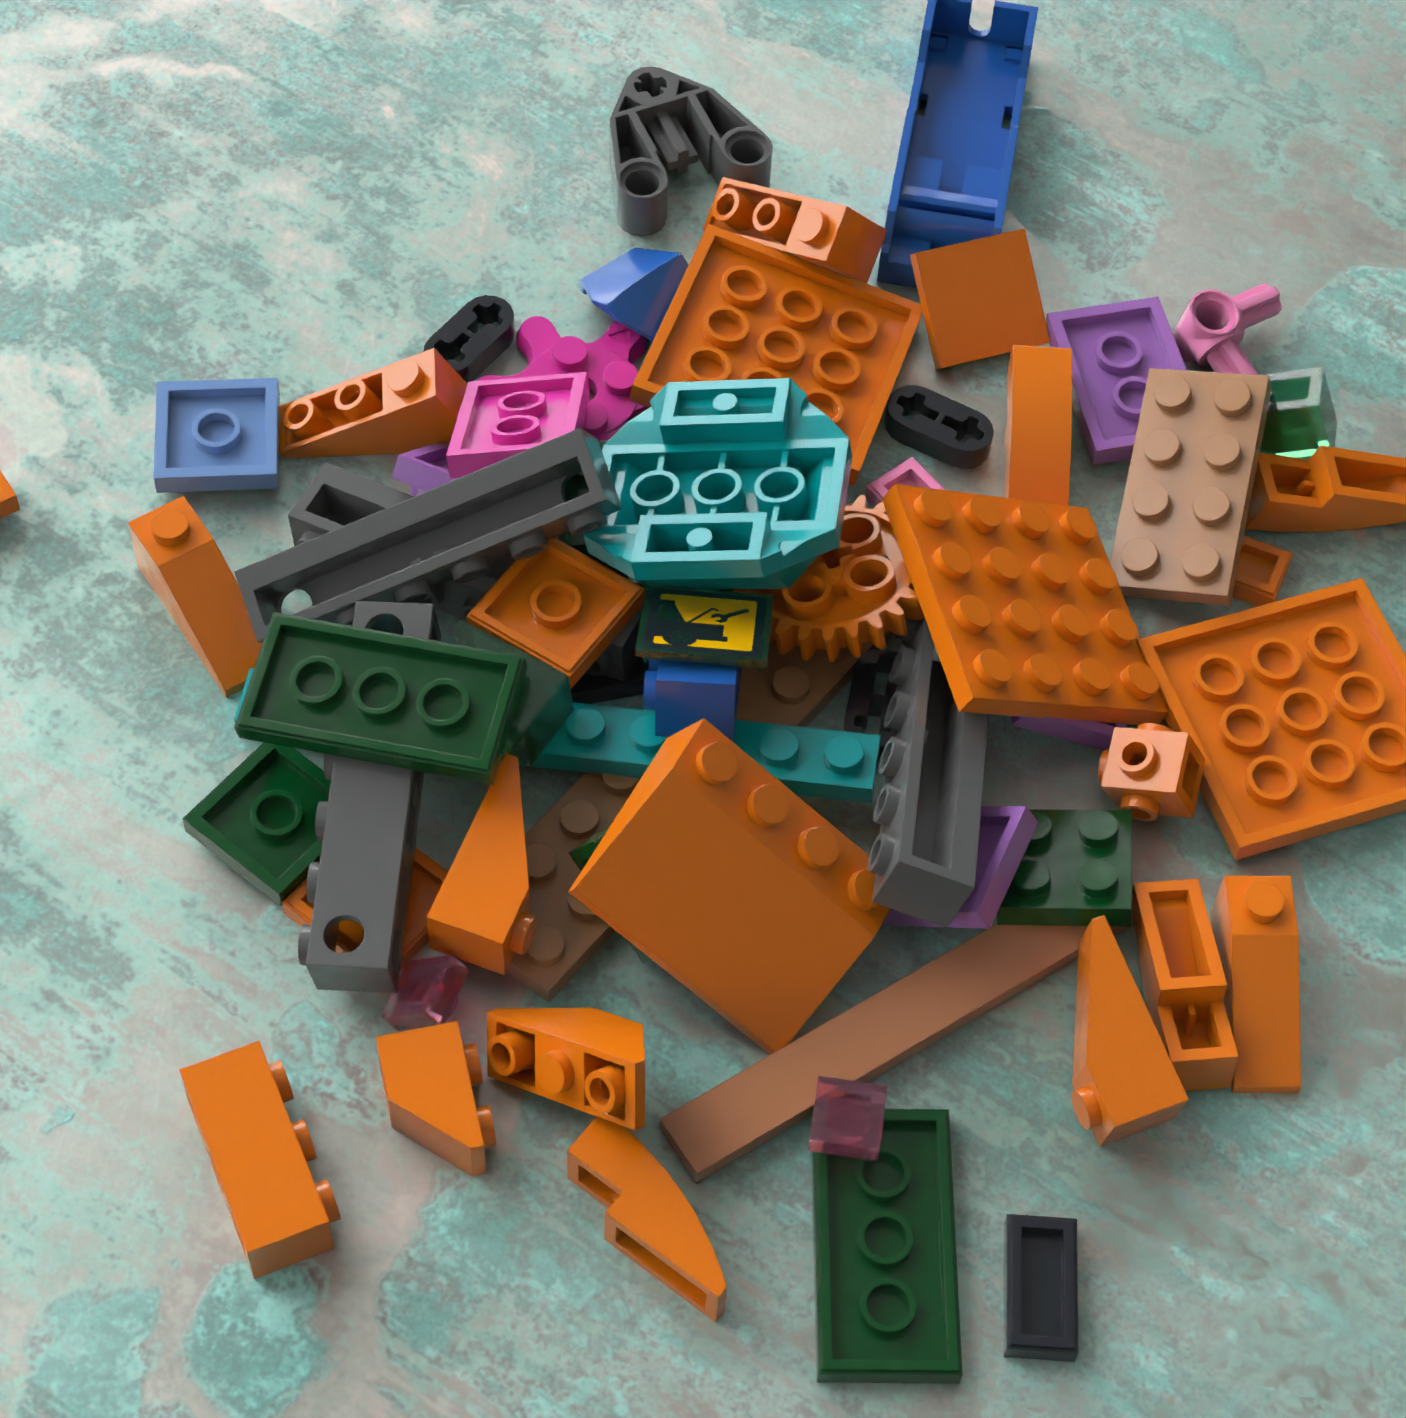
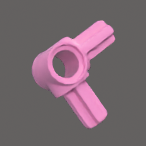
(1217, 323)

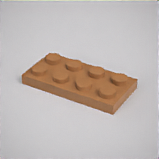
(1190, 485)

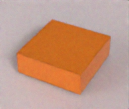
(1260, 572)

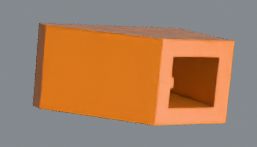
(431, 1093)

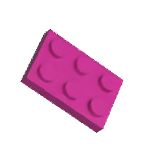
(513, 416)

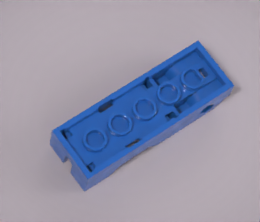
(957, 157)

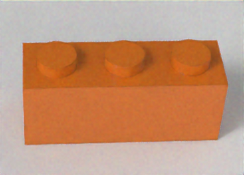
(261, 1158)

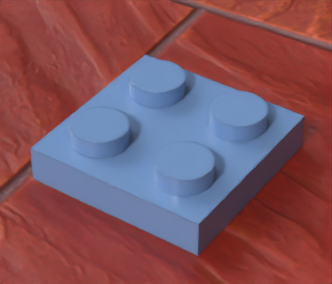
(217, 435)

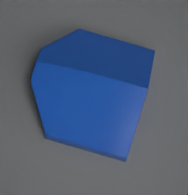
(637, 288)

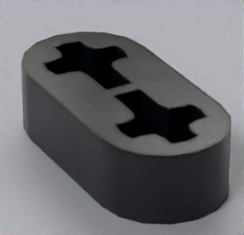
(476, 347)
(938, 427)
(861, 698)

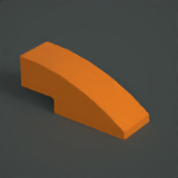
(1038, 424)
(1327, 492)
(1184, 981)
(647, 1214)

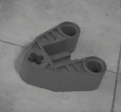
(681, 123)

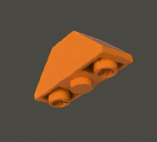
(572, 1058)

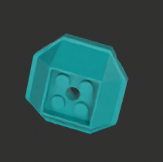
(725, 487)

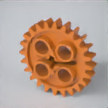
(848, 591)

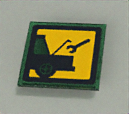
(705, 626)

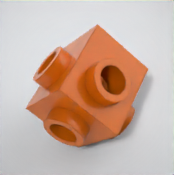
(1152, 772)

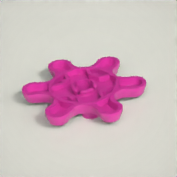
(607, 365)

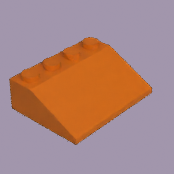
(733, 886)

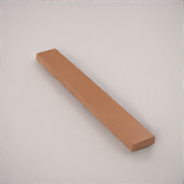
(866, 1040)

